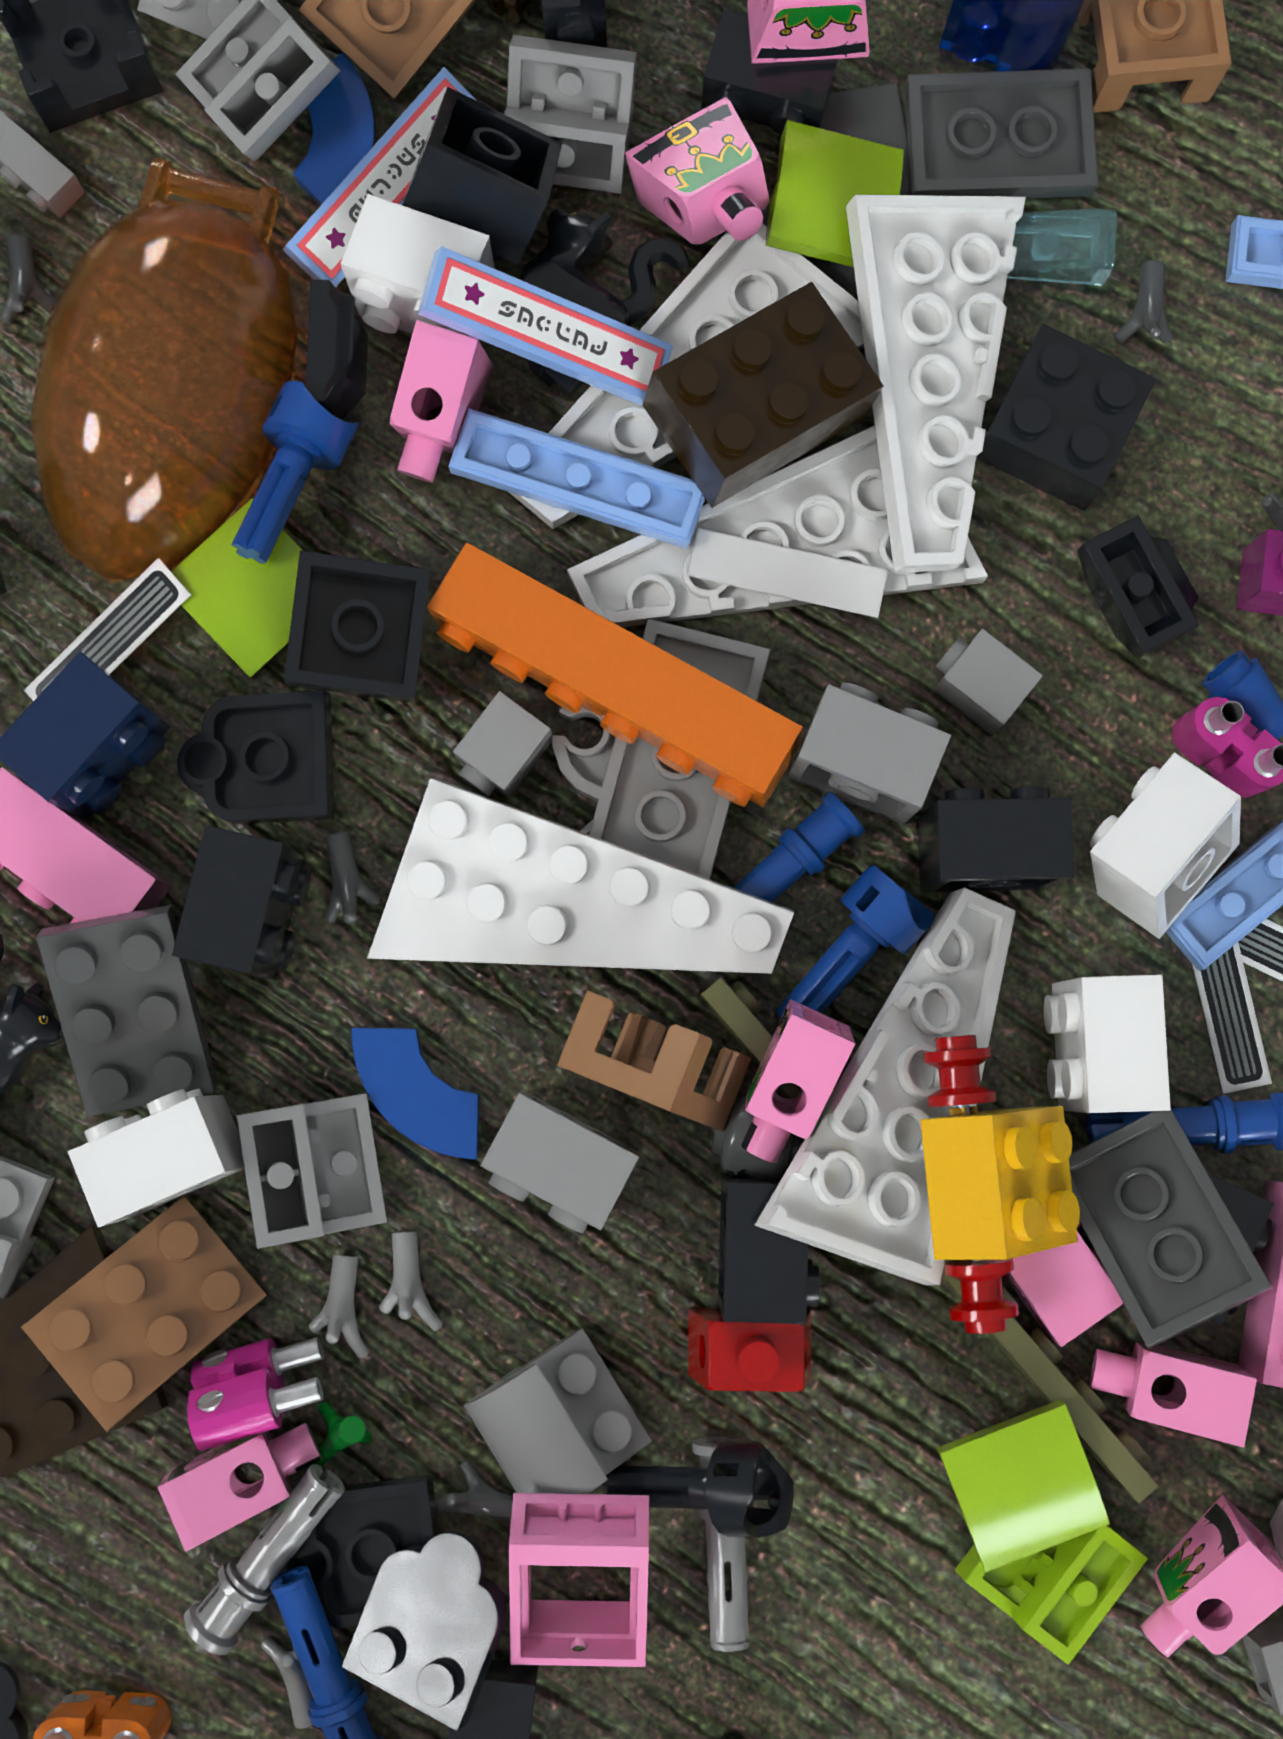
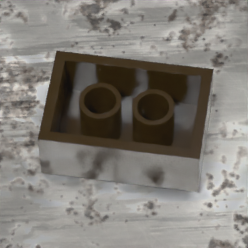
(761, 394)

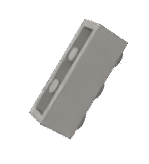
(36, 170)

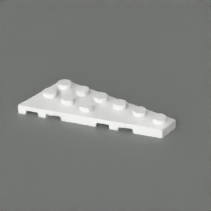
(717, 294)
(933, 334)
(817, 506)
(533, 892)
(862, 1170)

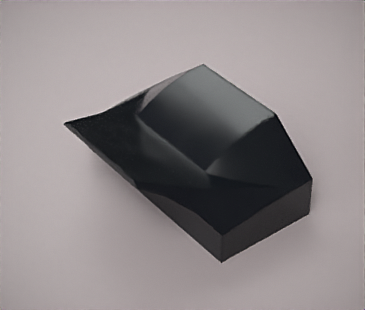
(335, 350)
(1138, 586)

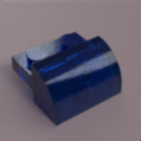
(1010, 32)

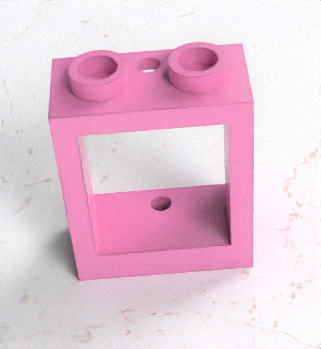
(578, 1532)

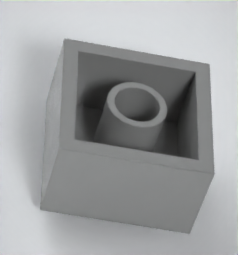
(870, 753)
(560, 1162)

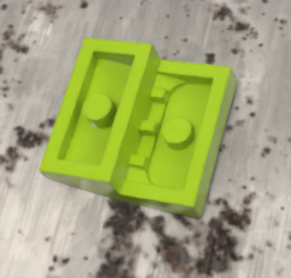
(815, 183)
(239, 599)
(1024, 1485)
(1060, 1590)

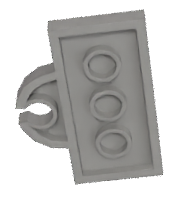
(640, 797)

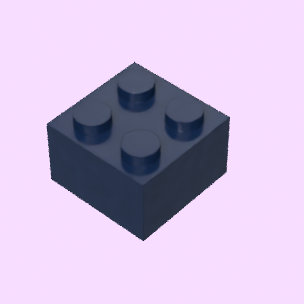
(82, 738)

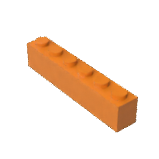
(614, 675)

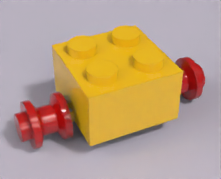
(992, 1184)

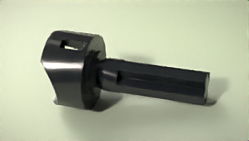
(727, 1488)

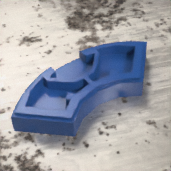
(341, 133)
(412, 1094)

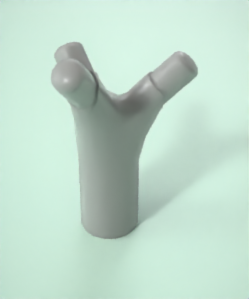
(407, 1284)
(340, 1308)
(294, 1680)

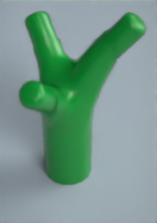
(340, 1432)

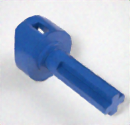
(304, 439)
(881, 916)

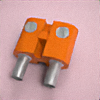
(99, 1716)

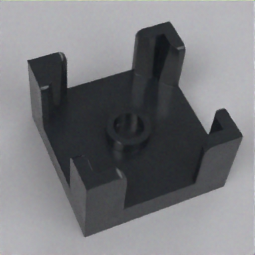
(79, 57)

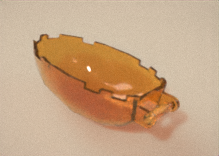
(162, 374)

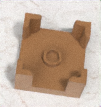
(1156, 44)
(654, 1063)

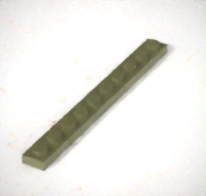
(1029, 1352)

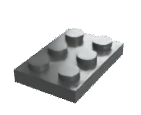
(1001, 134)
(126, 1009)
(1162, 1228)

